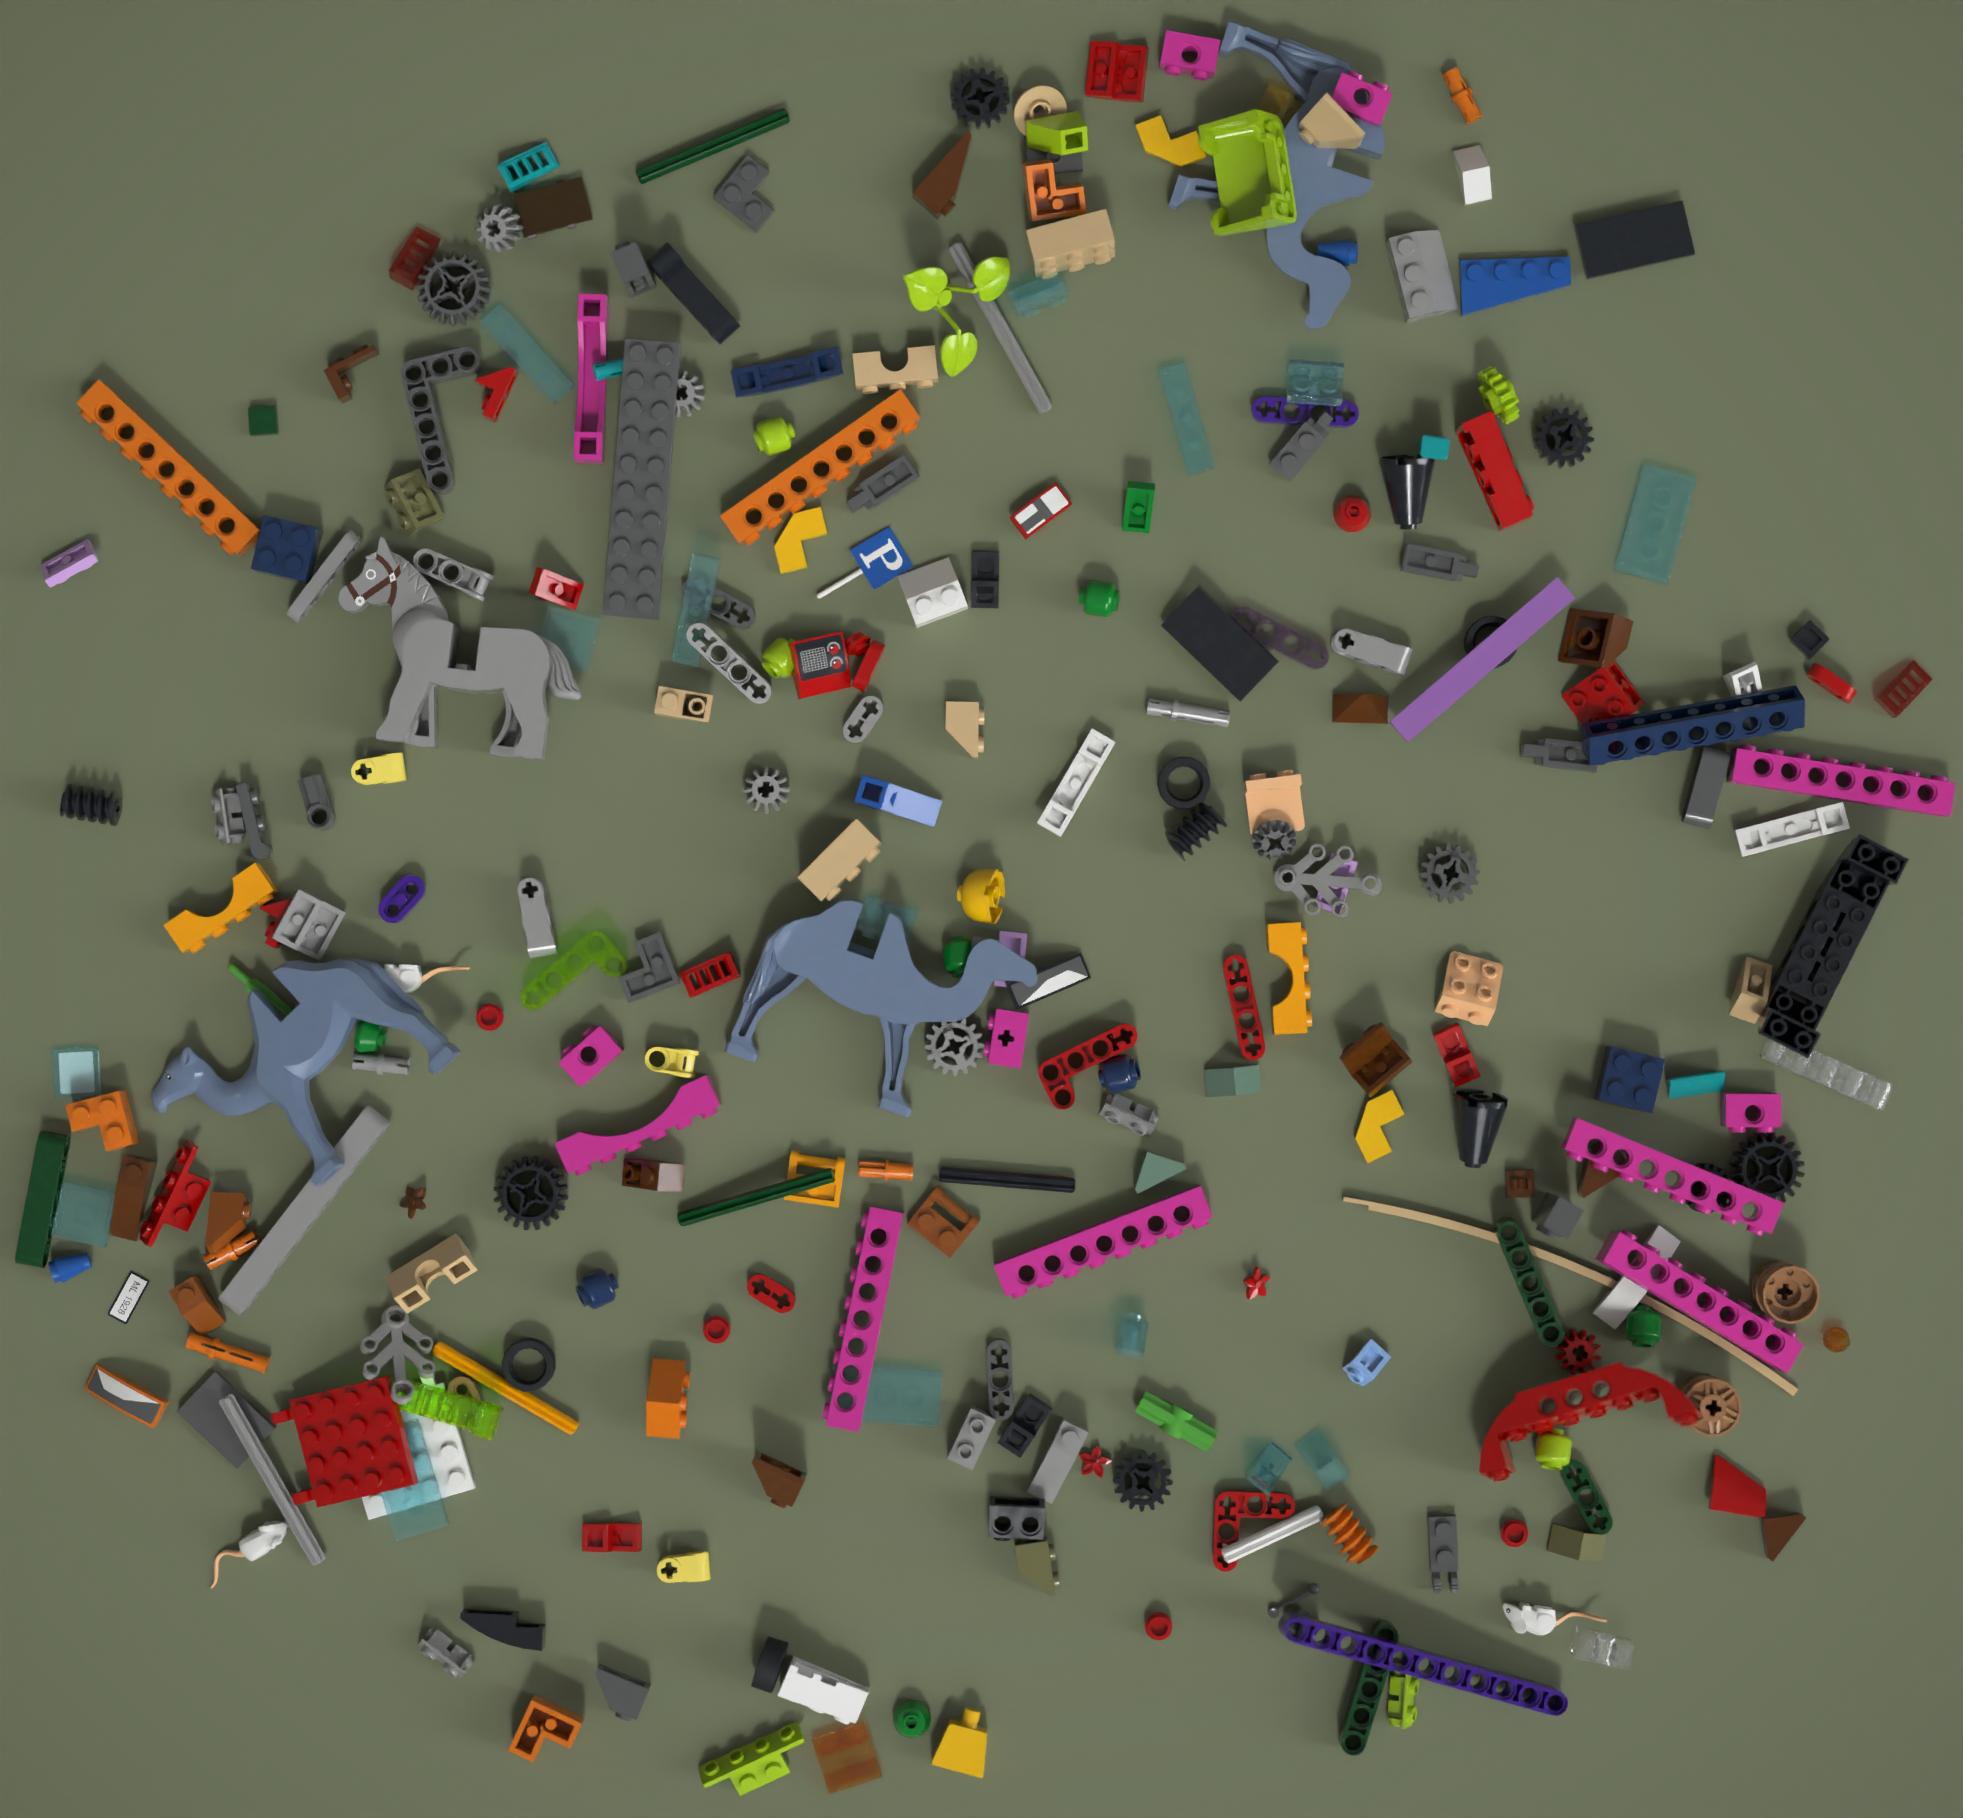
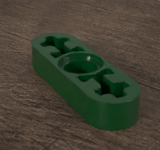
(1602, 1511)

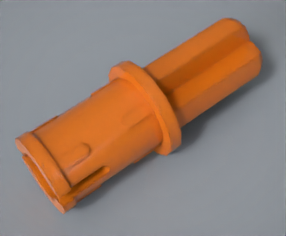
(885, 1170)

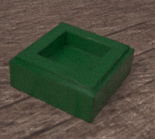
(263, 421)

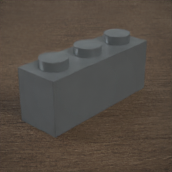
(632, 268)
(1556, 1217)

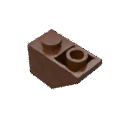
(653, 1175)

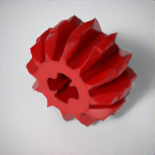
(1582, 1361)

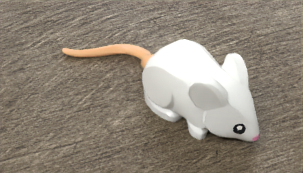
(410, 976)
(255, 1543)
(1537, 1619)

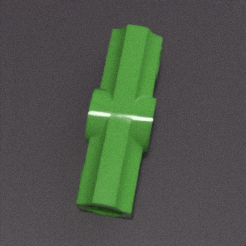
(1176, 1421)

